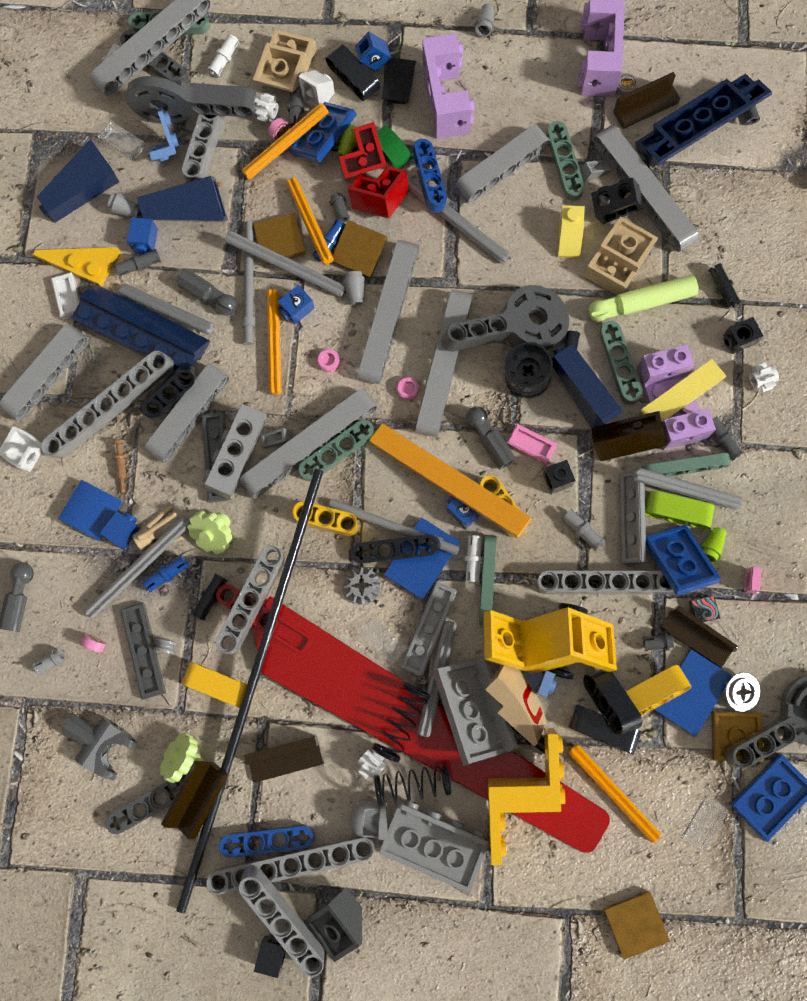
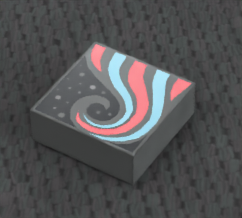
(705, 609)

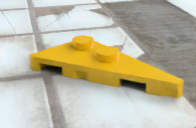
(85, 263)

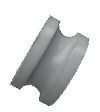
(165, 646)

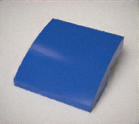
(89, 509)

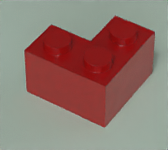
(368, 154)
(379, 195)

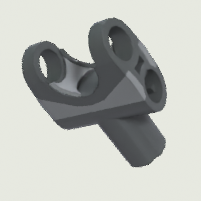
(97, 743)

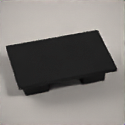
(398, 80)

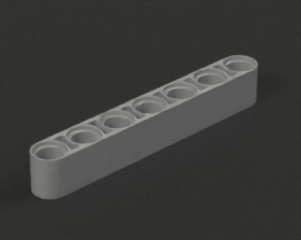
(147, 44)
(656, 200)
(388, 312)
(442, 368)
(97, 405)
(295, 451)
(605, 583)
(302, 857)

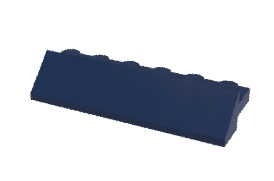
(700, 118)
(138, 327)

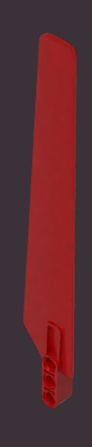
(363, 693)

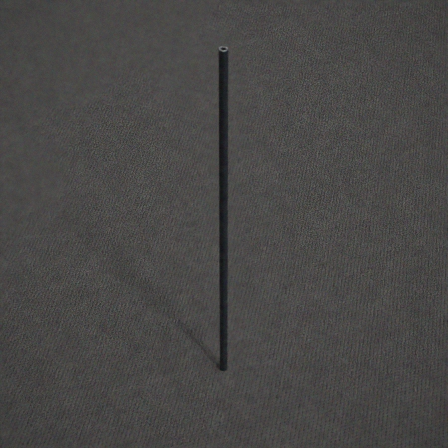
(251, 685)

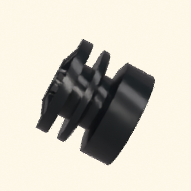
(527, 358)

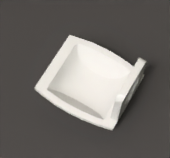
(21, 449)

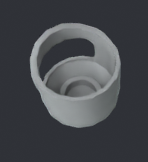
(369, 820)

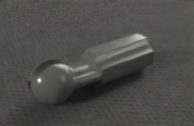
(206, 292)
(491, 439)
(15, 601)

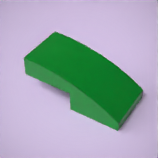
(393, 148)

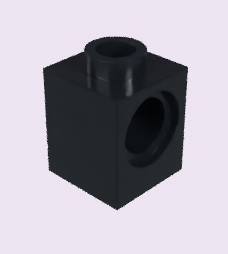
(749, 329)
(559, 477)
(270, 957)

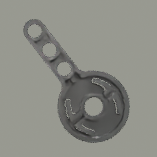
(185, 100)
(514, 322)
(791, 720)

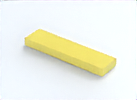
(686, 391)

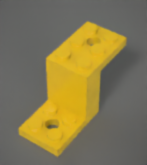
(549, 641)
(525, 794)

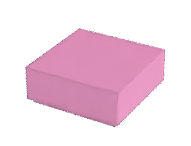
(752, 580)

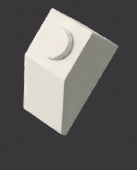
(316, 88)

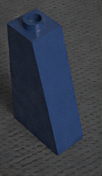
(77, 183)
(186, 202)
(584, 386)

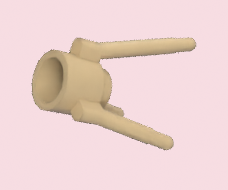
(146, 536)

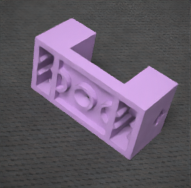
(441, 61)
(602, 69)
(660, 373)

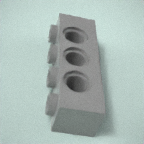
(226, 485)

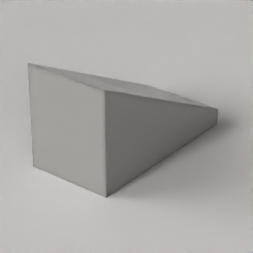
(594, 169)
(276, 437)

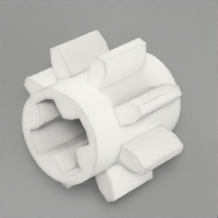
(265, 107)
(764, 377)
(371, 764)

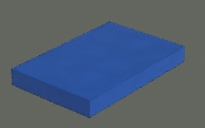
(321, 137)
(681, 560)
(420, 573)
(694, 706)
(772, 797)

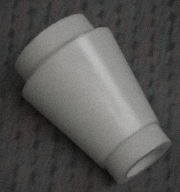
(485, 21)
(122, 206)
(354, 287)

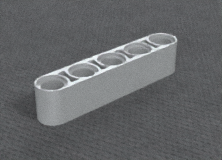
(202, 145)
(502, 163)
(43, 372)
(187, 413)
(250, 612)
(282, 932)

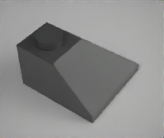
(338, 924)

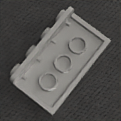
(473, 711)
(435, 845)

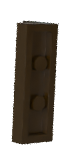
(646, 101)
(629, 436)
(698, 636)
(284, 759)
(195, 798)

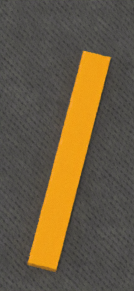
(450, 481)

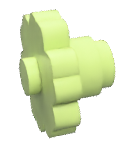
(210, 531)
(179, 758)

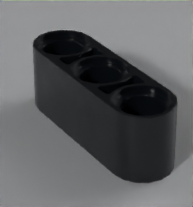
(352, 72)
(165, 400)
(612, 701)
(595, 726)

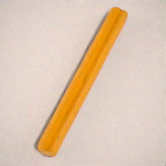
(285, 141)
(309, 221)
(273, 333)
(615, 793)

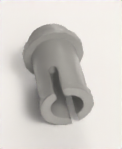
(48, 661)

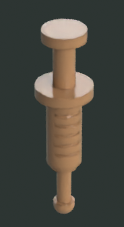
(120, 463)

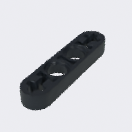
(395, 549)

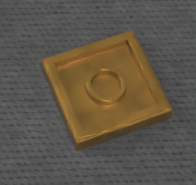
(280, 236)
(359, 248)
(732, 727)
(636, 925)

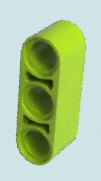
(679, 510)

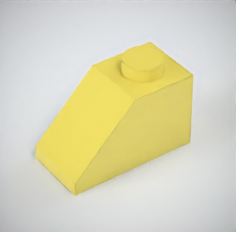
(570, 231)

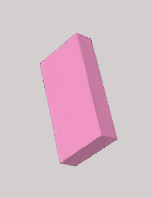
(531, 444)

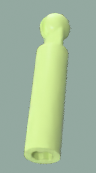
(644, 298)

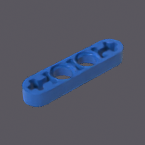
(429, 175)
(266, 838)

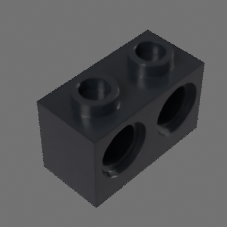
(618, 204)

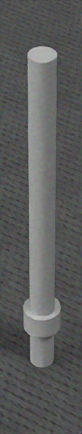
(248, 320)
(390, 525)

